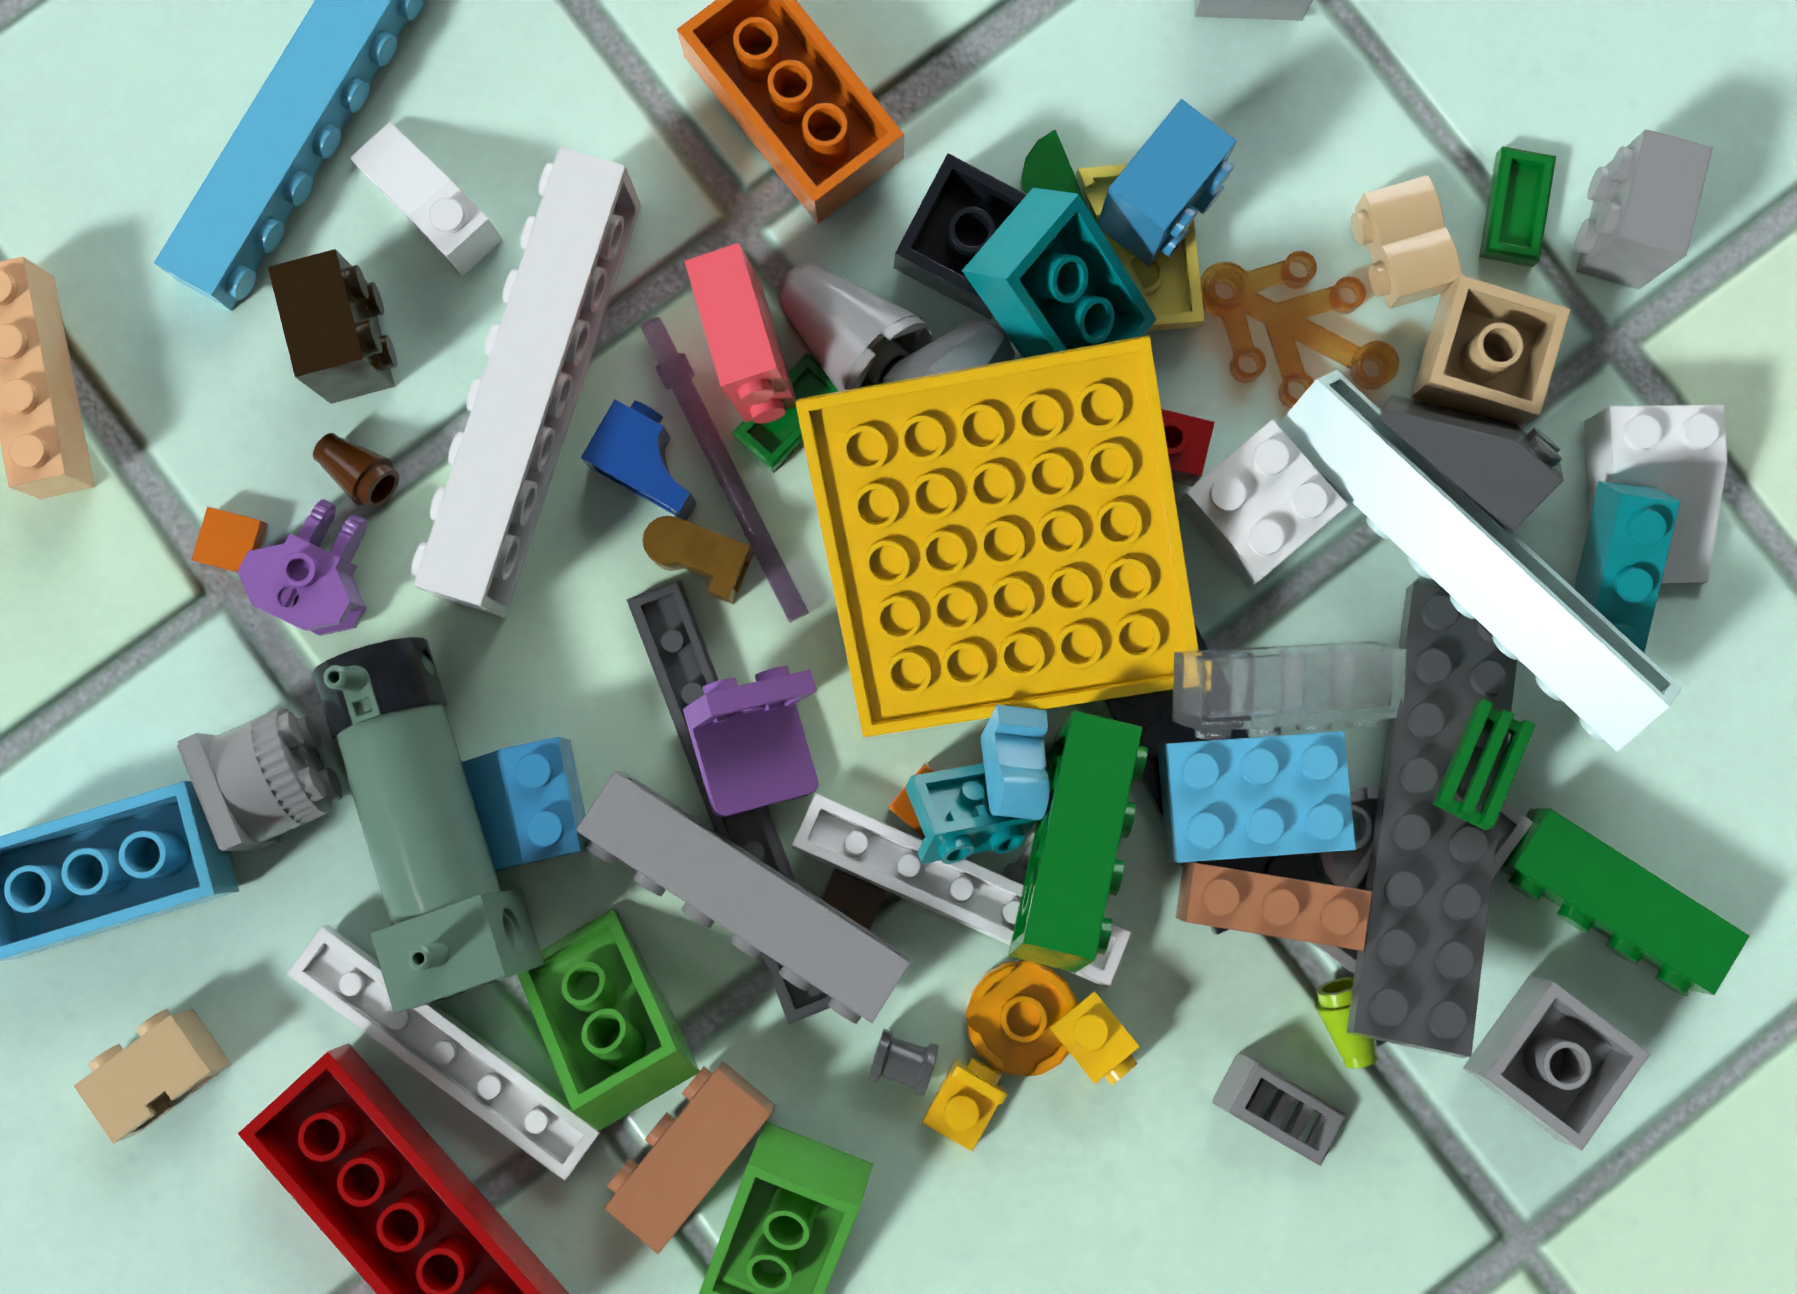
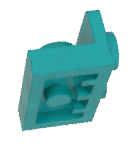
(958, 818)

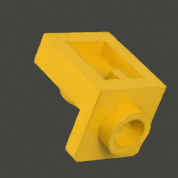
(965, 1102)

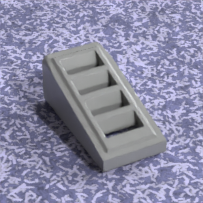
(1246, 1091)

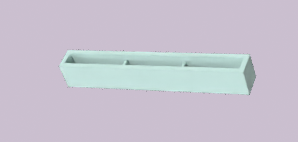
(1480, 564)

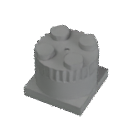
(260, 779)

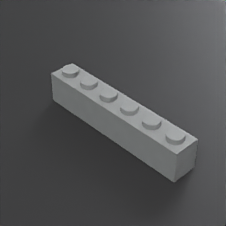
(744, 896)

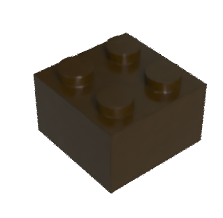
(333, 326)

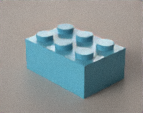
(1256, 797)

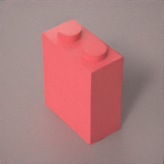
(741, 334)

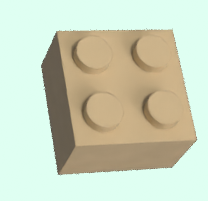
(1490, 352)

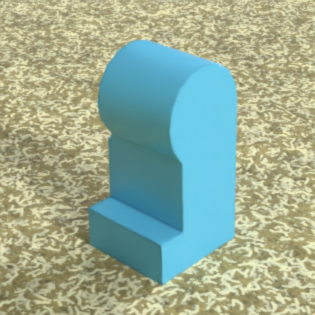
(1016, 762)

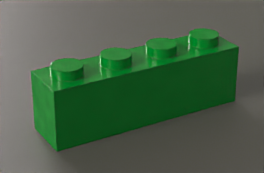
(1624, 903)

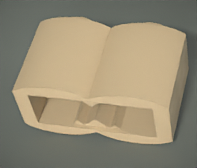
(1406, 242)

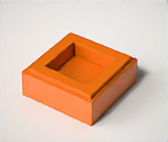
(227, 539)

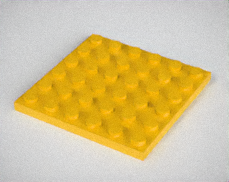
(1001, 536)

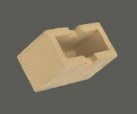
(134, 1083)

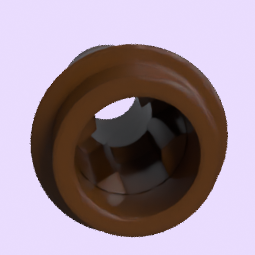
(357, 470)

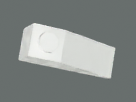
(427, 198)

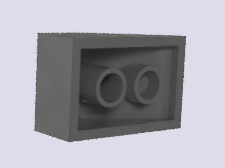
(1482, 455)

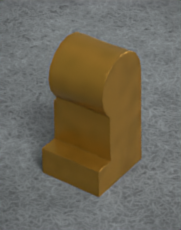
(681, 544)

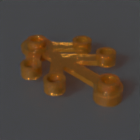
(1288, 322)

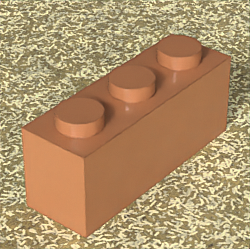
(1273, 905)
(687, 1155)

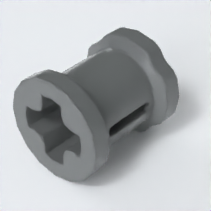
(903, 1062)

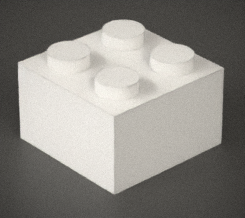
(1261, 503)

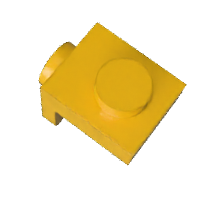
(1097, 1040)

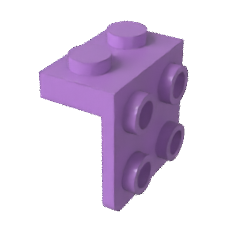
(753, 741)

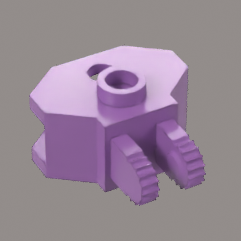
(303, 570)

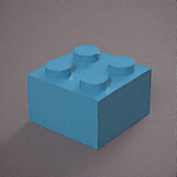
(1167, 184)

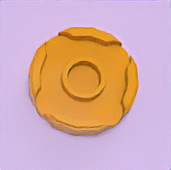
(1013, 1016)

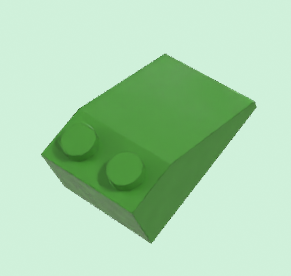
(606, 1022)
(788, 1217)

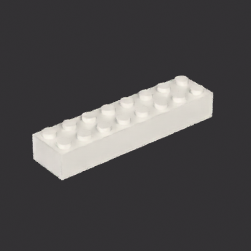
(528, 384)

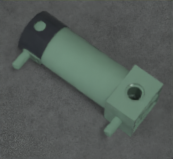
(421, 828)

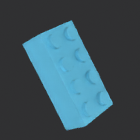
(108, 870)

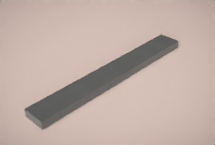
(681, 671)

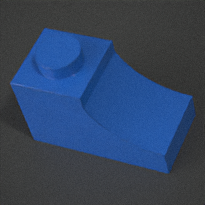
(632, 454)

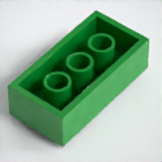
(1077, 843)

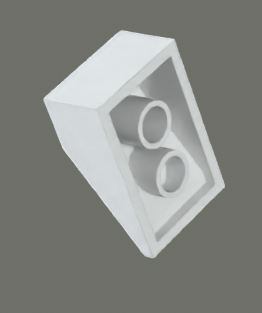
(1676, 452)

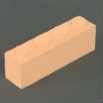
(38, 395)

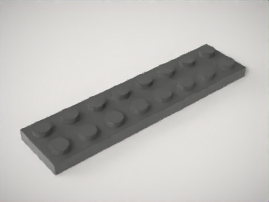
(1426, 865)

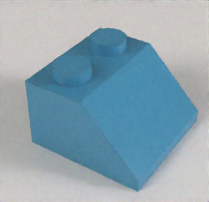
(528, 802)

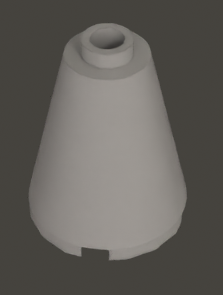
(848, 327)

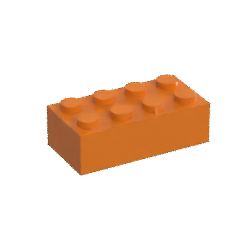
(793, 98)

